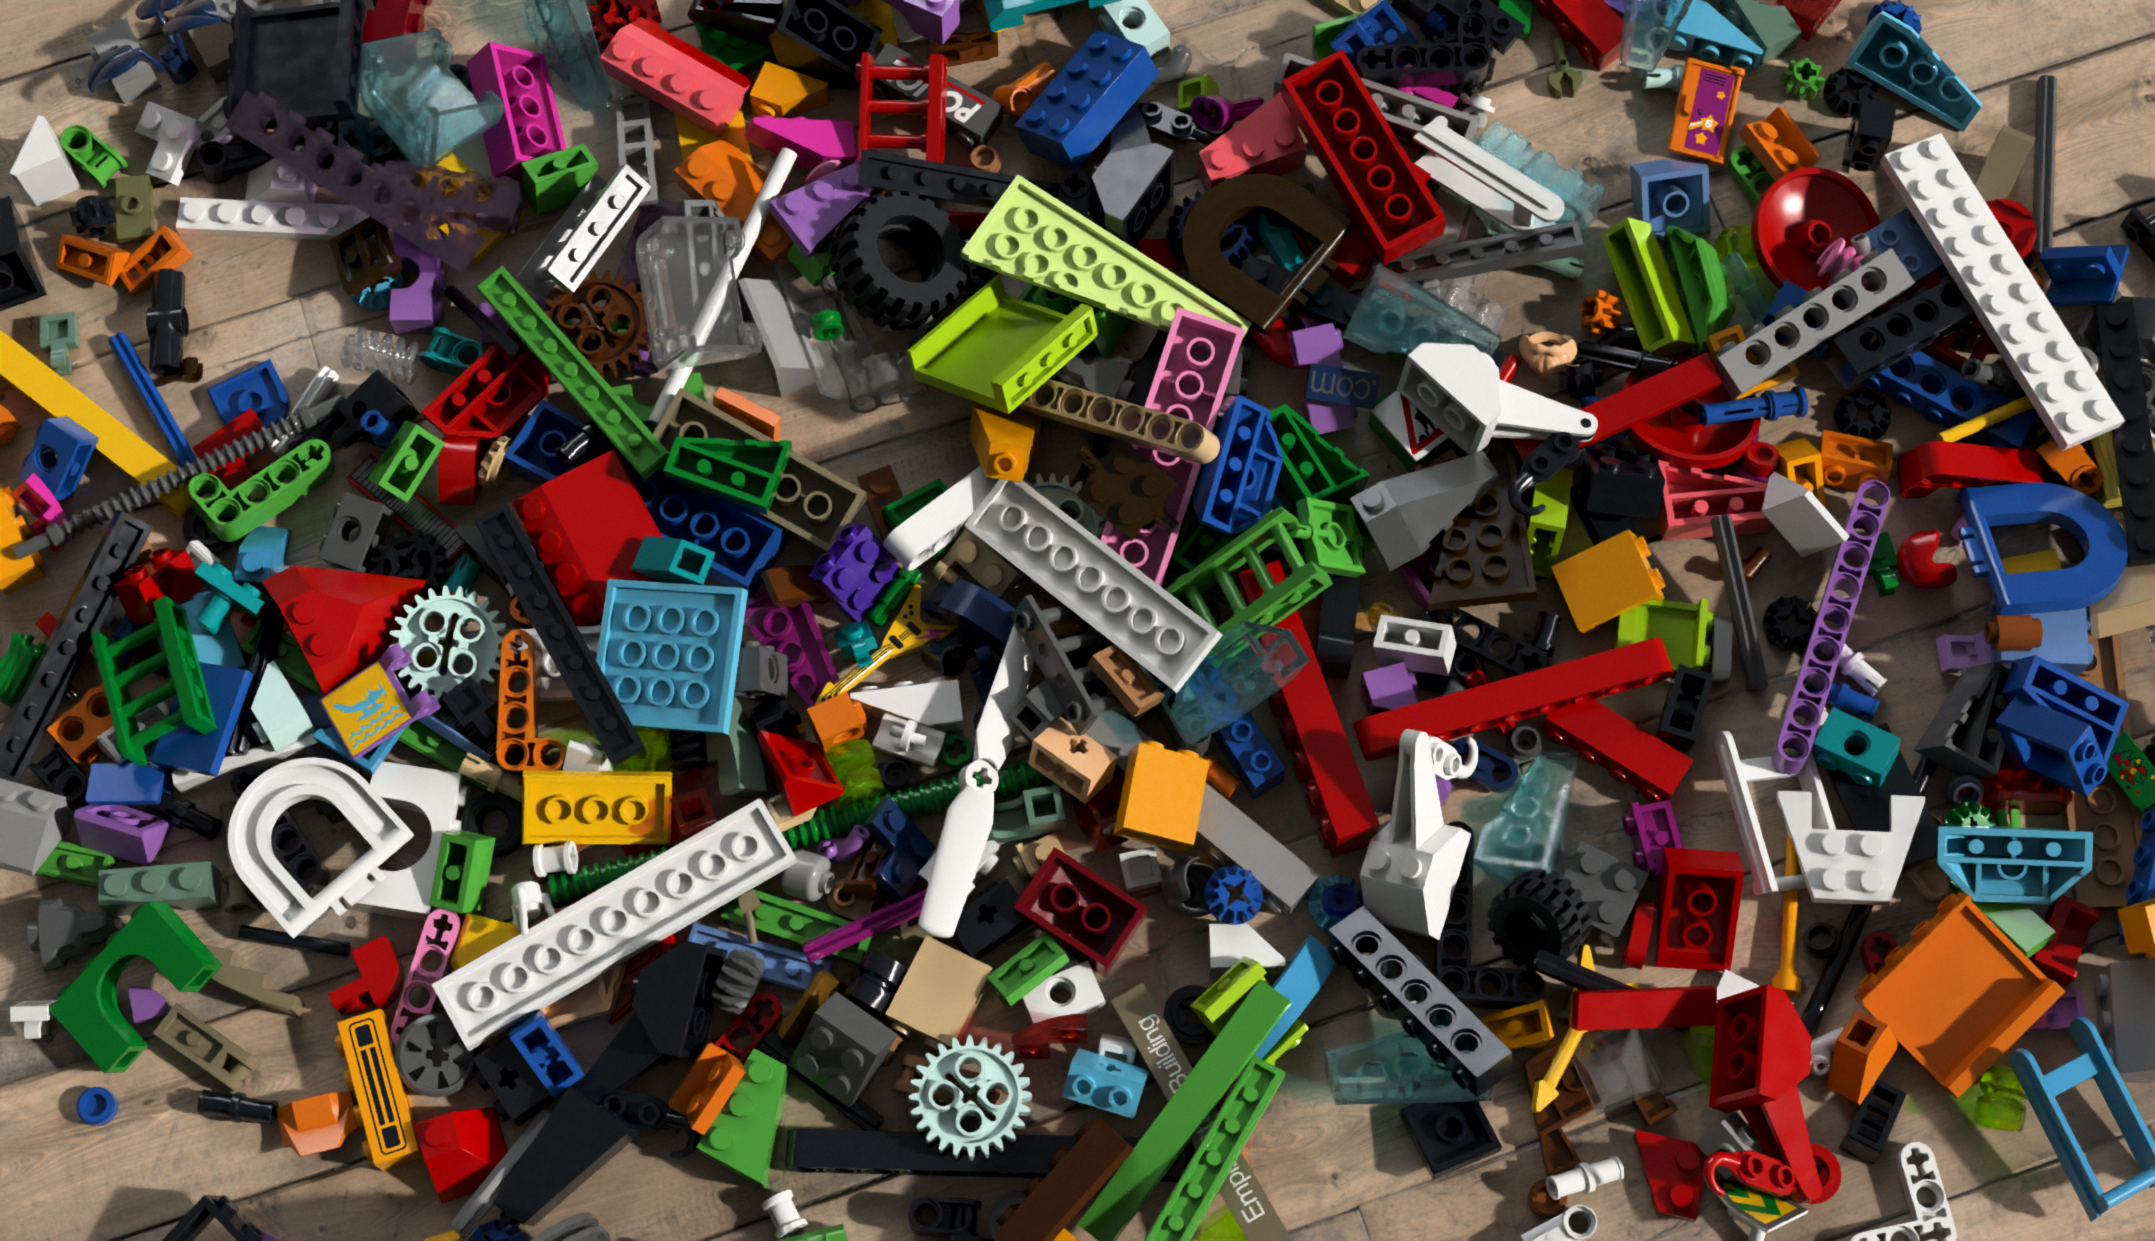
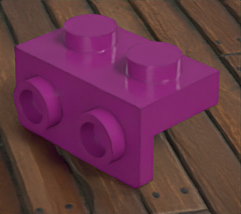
(1651, 830)

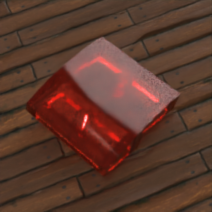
(1036, 1039)

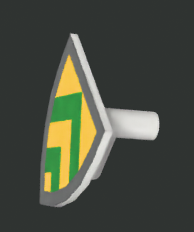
(1758, 1209)

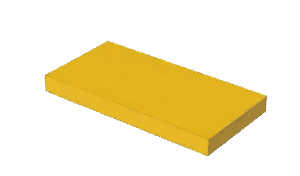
(596, 807)

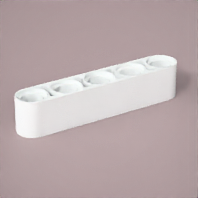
(939, 520)

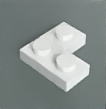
(175, 138)

